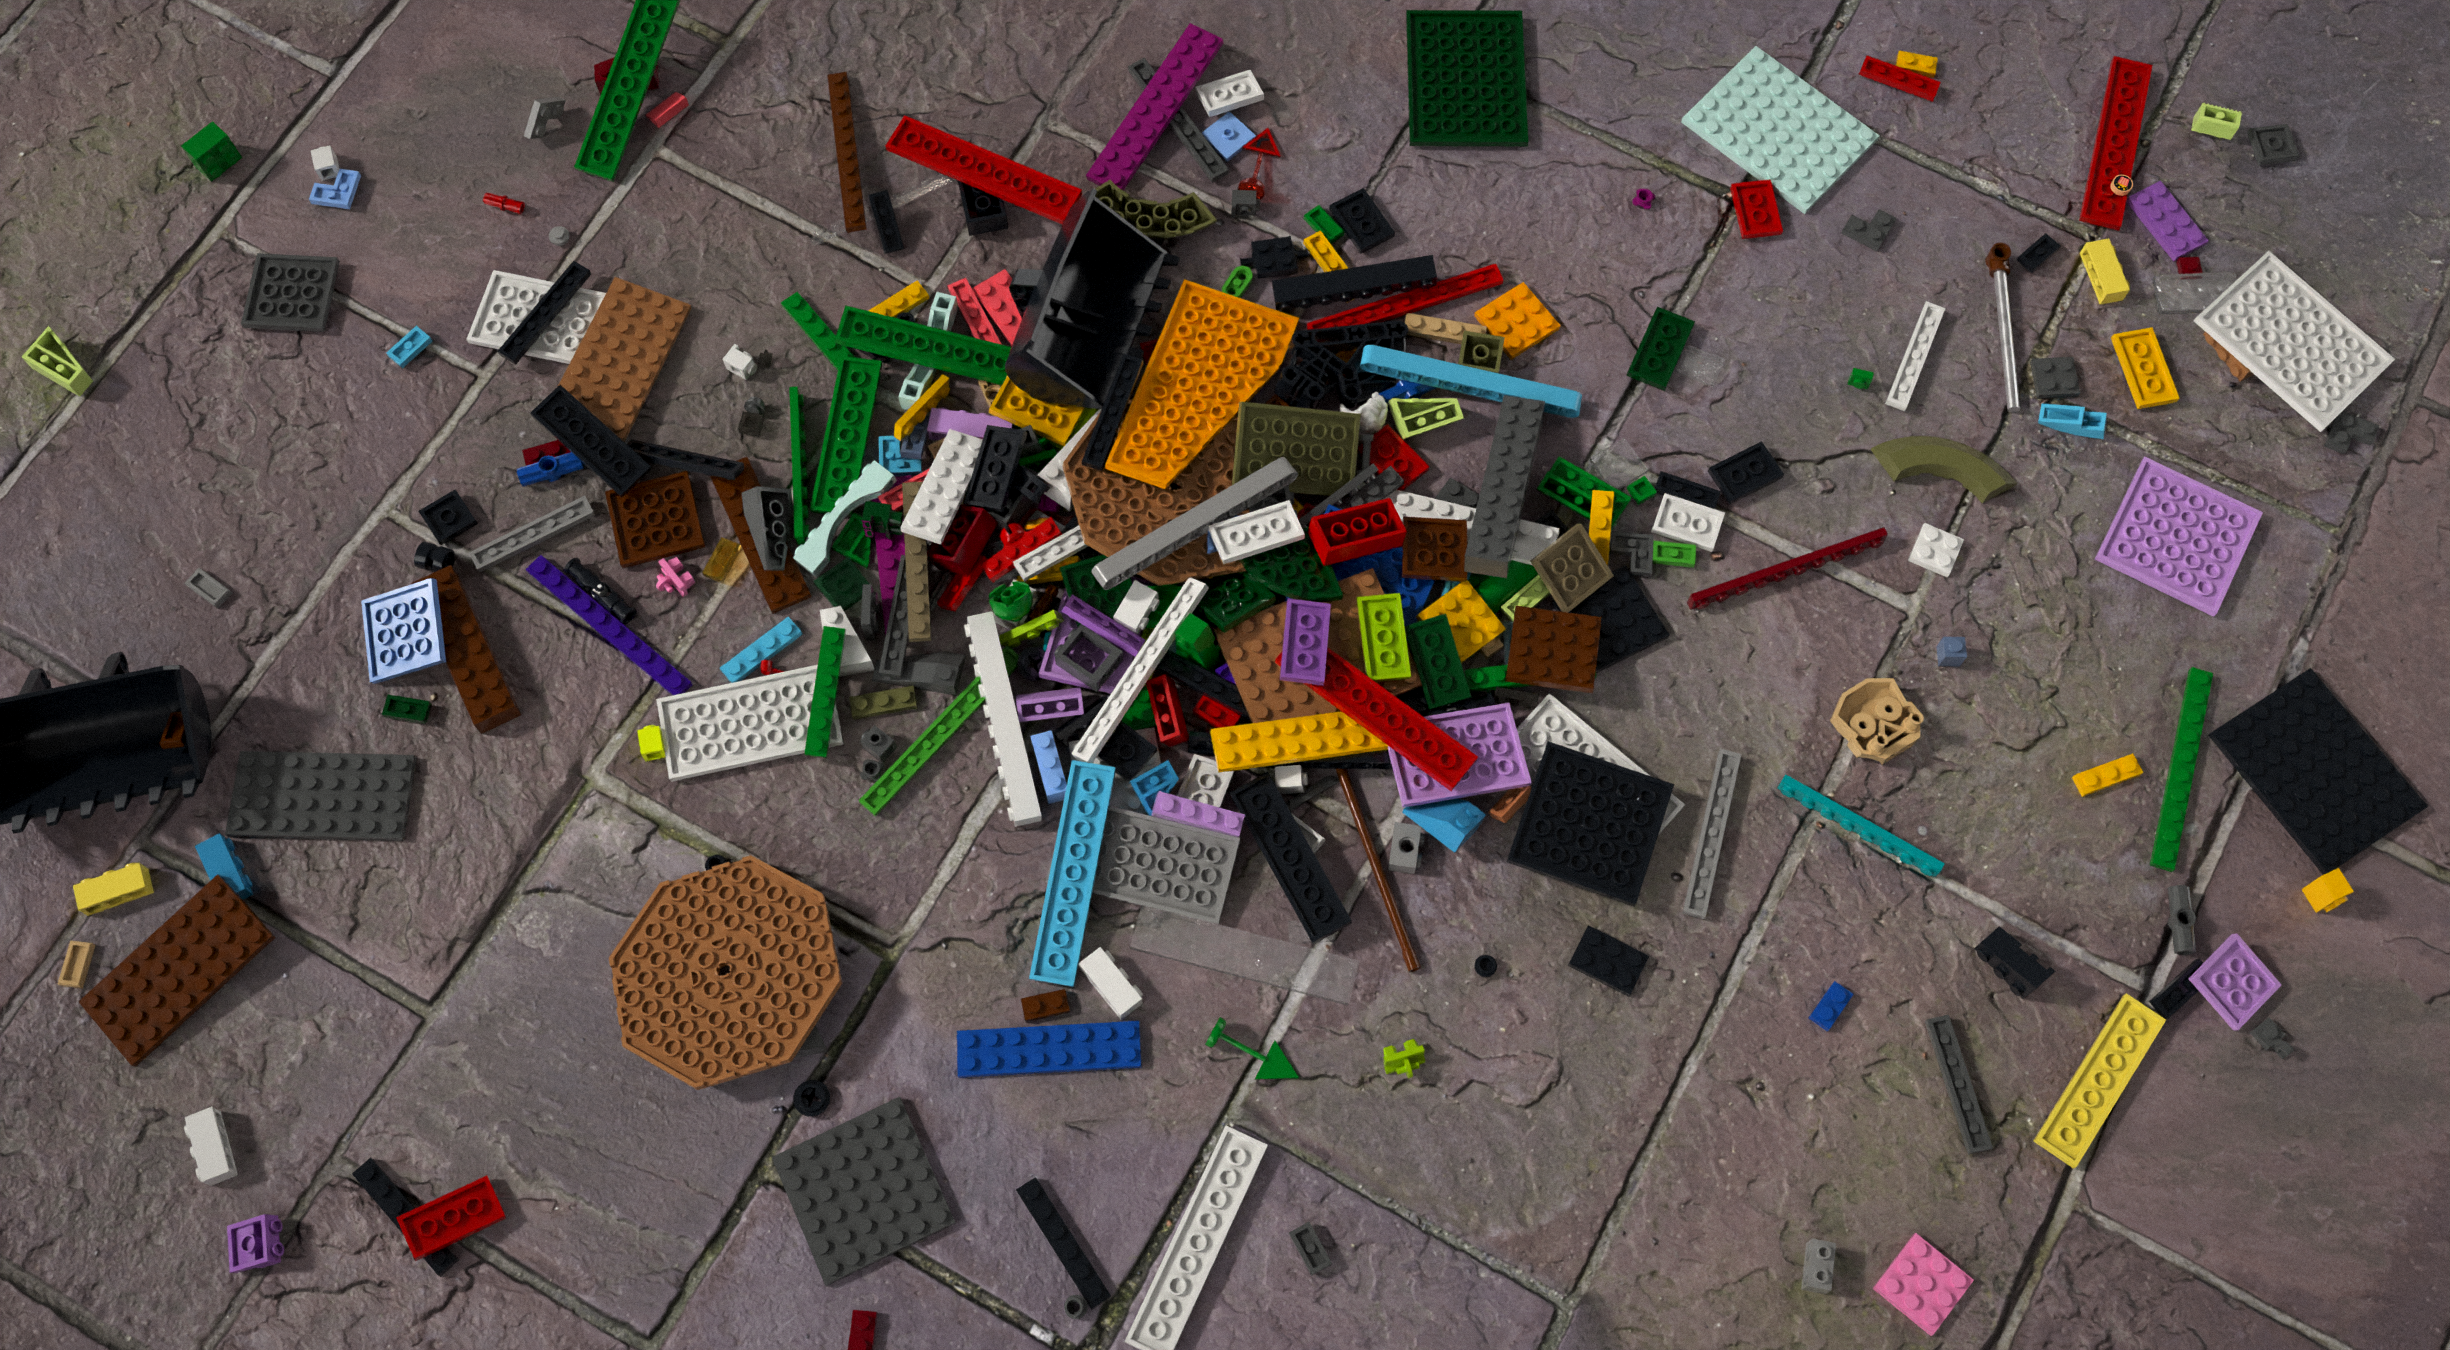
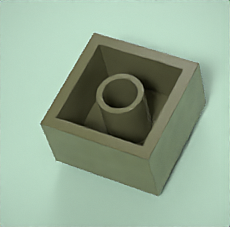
(1481, 351)

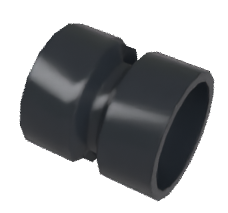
(433, 558)

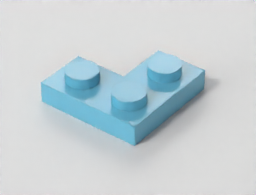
(891, 458)

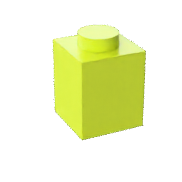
(651, 743)

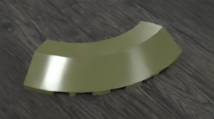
(1157, 219)
(1944, 459)

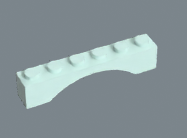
(920, 377)
(816, 551)

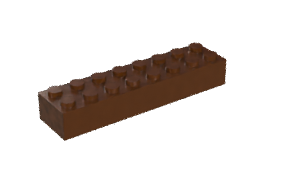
(471, 656)

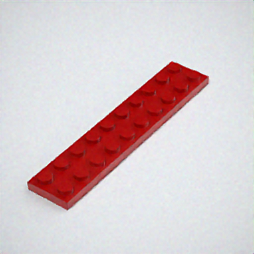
(2115, 141)
(983, 169)
(1393, 721)

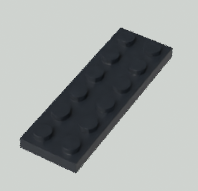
(590, 441)

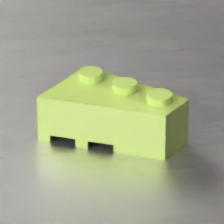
(55, 361)
(1423, 415)

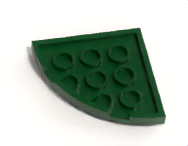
(1295, 572)

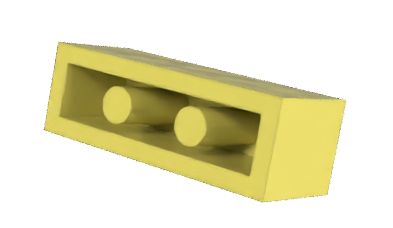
(2105, 271)
(113, 888)

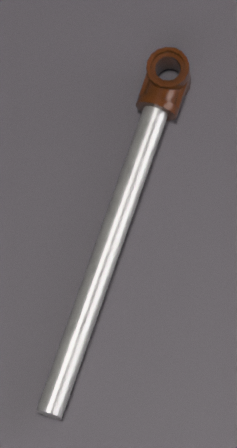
(1999, 269)

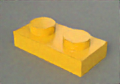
(1917, 63)

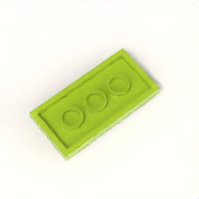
(1383, 637)

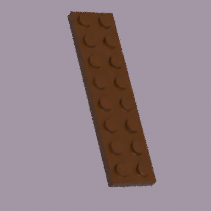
(779, 587)

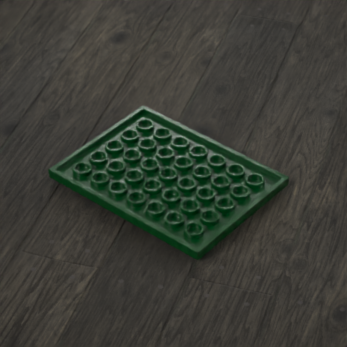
(1466, 78)

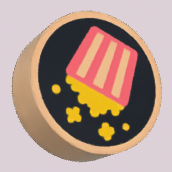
(2121, 185)

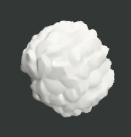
(1372, 414)

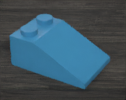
(1447, 820)

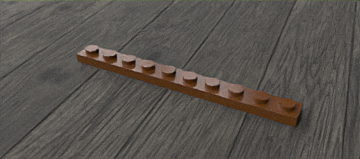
(847, 152)

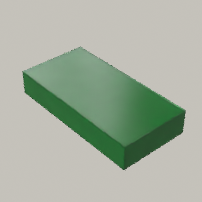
(1321, 220)

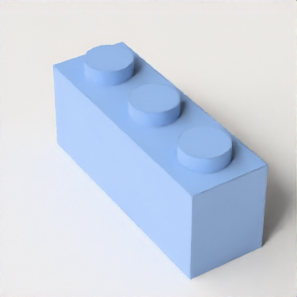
(1049, 766)

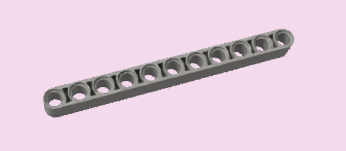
(1194, 523)

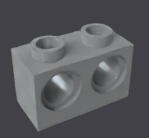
(1818, 1266)

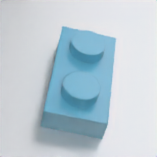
(409, 347)

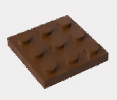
(1434, 549)

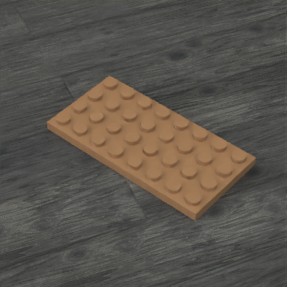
(624, 353)

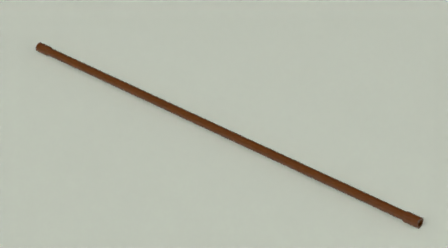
(1408, 952)

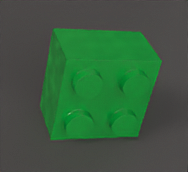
(211, 151)

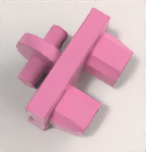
(670, 569)

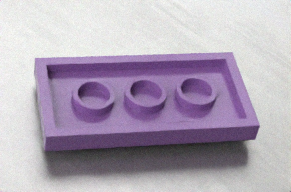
(2167, 221)
(1305, 642)

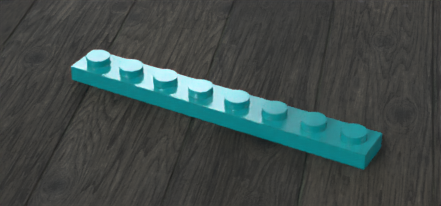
(1867, 830)

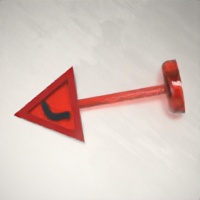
(1263, 145)

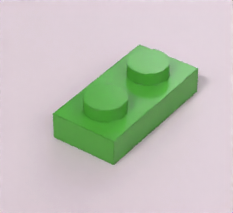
(1674, 554)

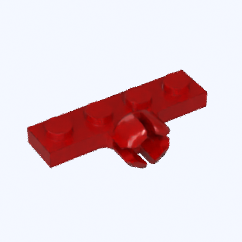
(1017, 545)

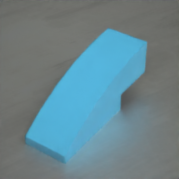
(2073, 420)

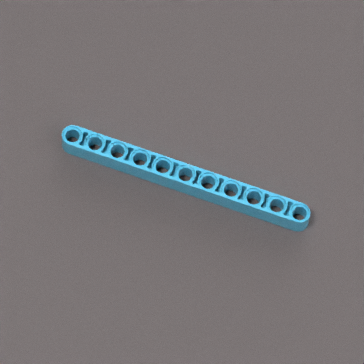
(1467, 379)

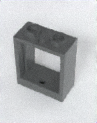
(1104, 671)

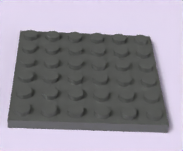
(863, 1191)

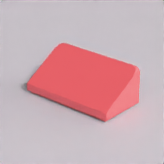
(667, 109)

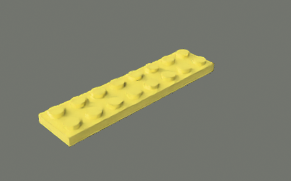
(2099, 1081)

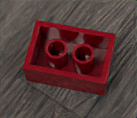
(963, 540)

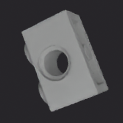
(1405, 835)

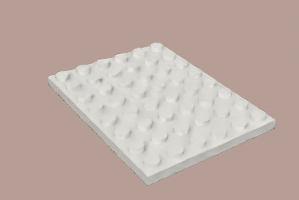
(2294, 340)

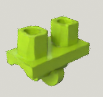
(1405, 1060)

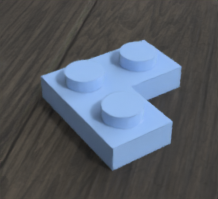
(337, 195)

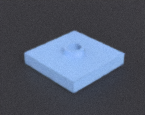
(1228, 136)

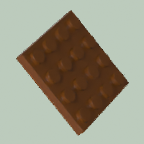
(655, 520)
(1553, 649)

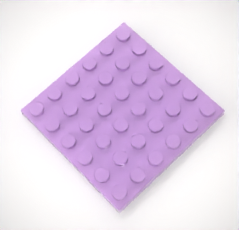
(2179, 536)

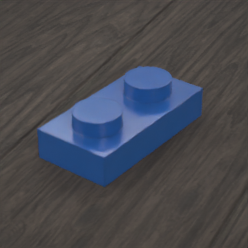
(1830, 1006)

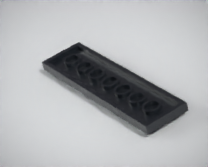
(1291, 858)

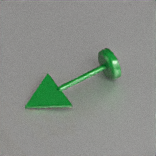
(1274, 1064)

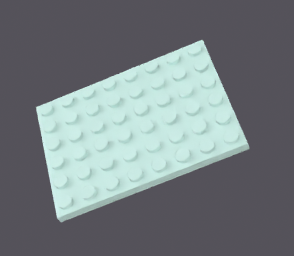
(1780, 129)

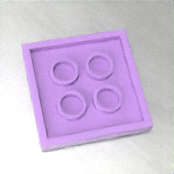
(2235, 981)

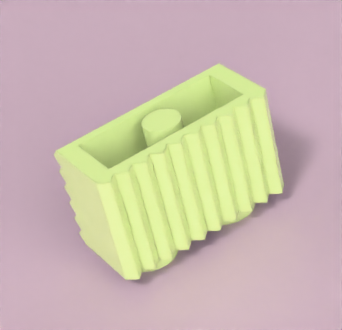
(2216, 121)

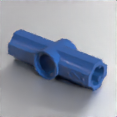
(1406, 390)
(538, 471)

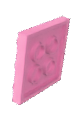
(1923, 1284)

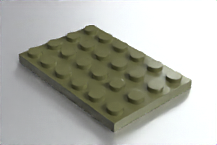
(1314, 441)

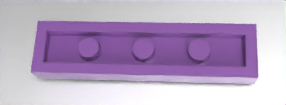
(1103, 625)

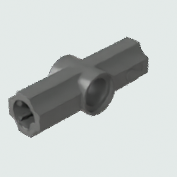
(2182, 933)

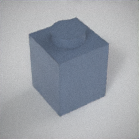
(1951, 651)

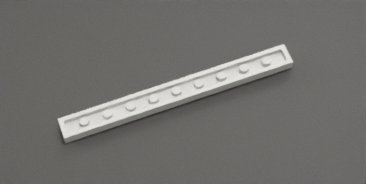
(1139, 671)

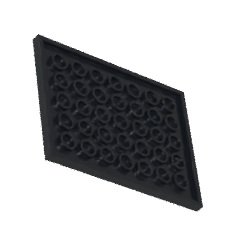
(2317, 771)

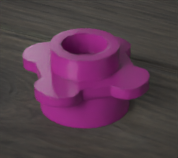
(1645, 194)

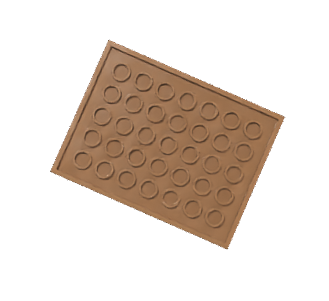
(1257, 642)

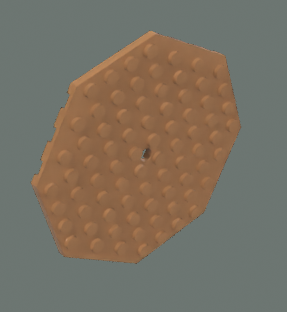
(1121, 509)
(733, 1024)

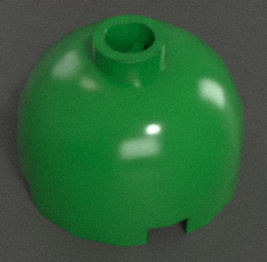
(1011, 602)

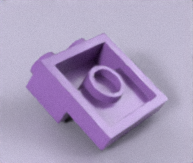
(254, 1243)

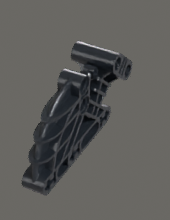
(1307, 381)

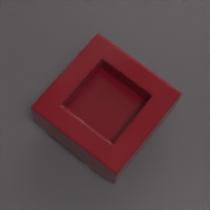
(2188, 265)

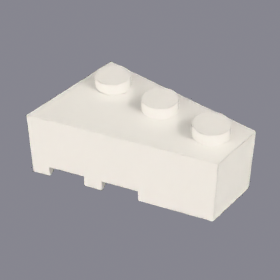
(854, 656)

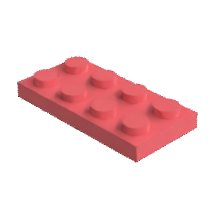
(999, 304)

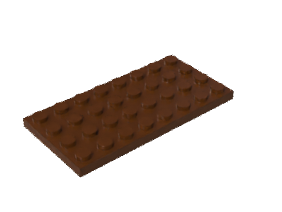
(176, 970)

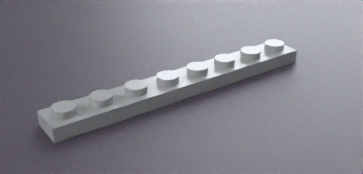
(1711, 834)

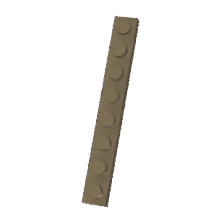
(916, 575)

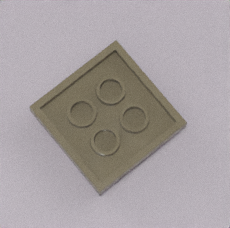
(1571, 568)

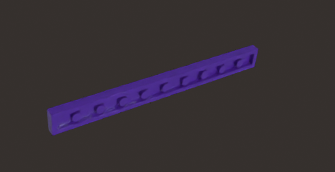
(608, 626)

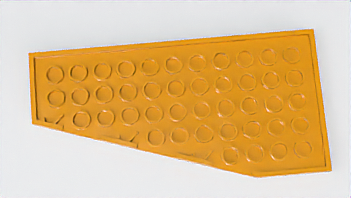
(1203, 365)

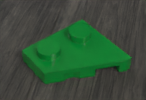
(853, 542)

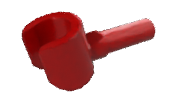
(767, 668)

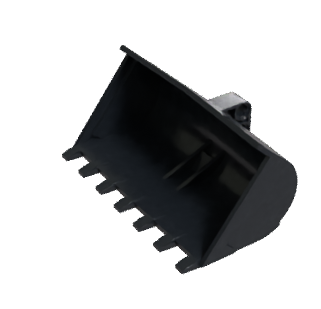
(1084, 306)

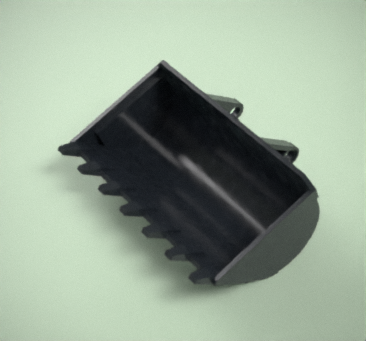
(99, 742)

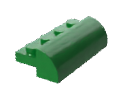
(1574, 488)
(1498, 590)

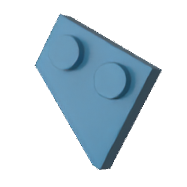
(1158, 779)

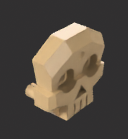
(1866, 706)

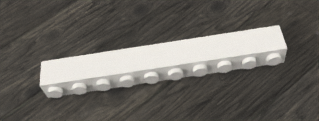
(1003, 719)

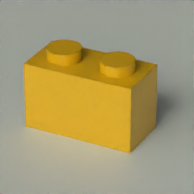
(2328, 891)

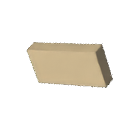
(76, 964)

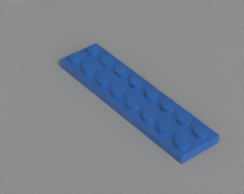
(1048, 1049)

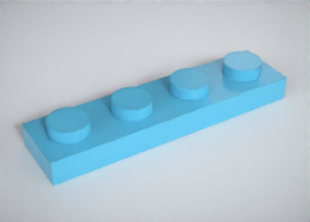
(762, 649)

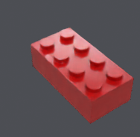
(1356, 531)

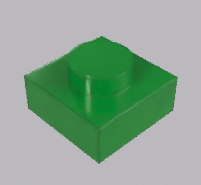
(1860, 378)
(1641, 490)

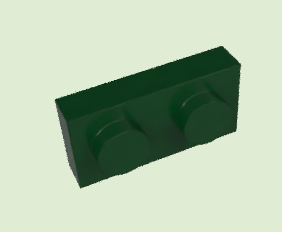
(406, 709)

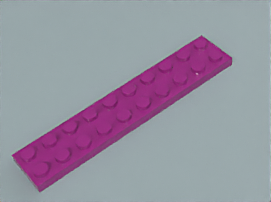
(1155, 107)

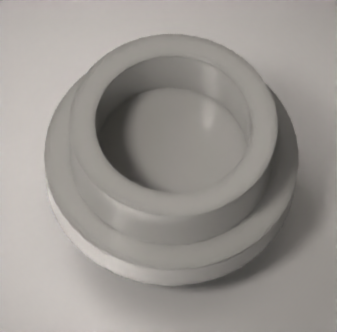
(559, 236)

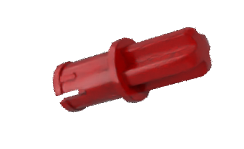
(504, 203)

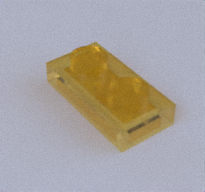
(722, 560)

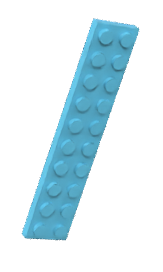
(1072, 873)

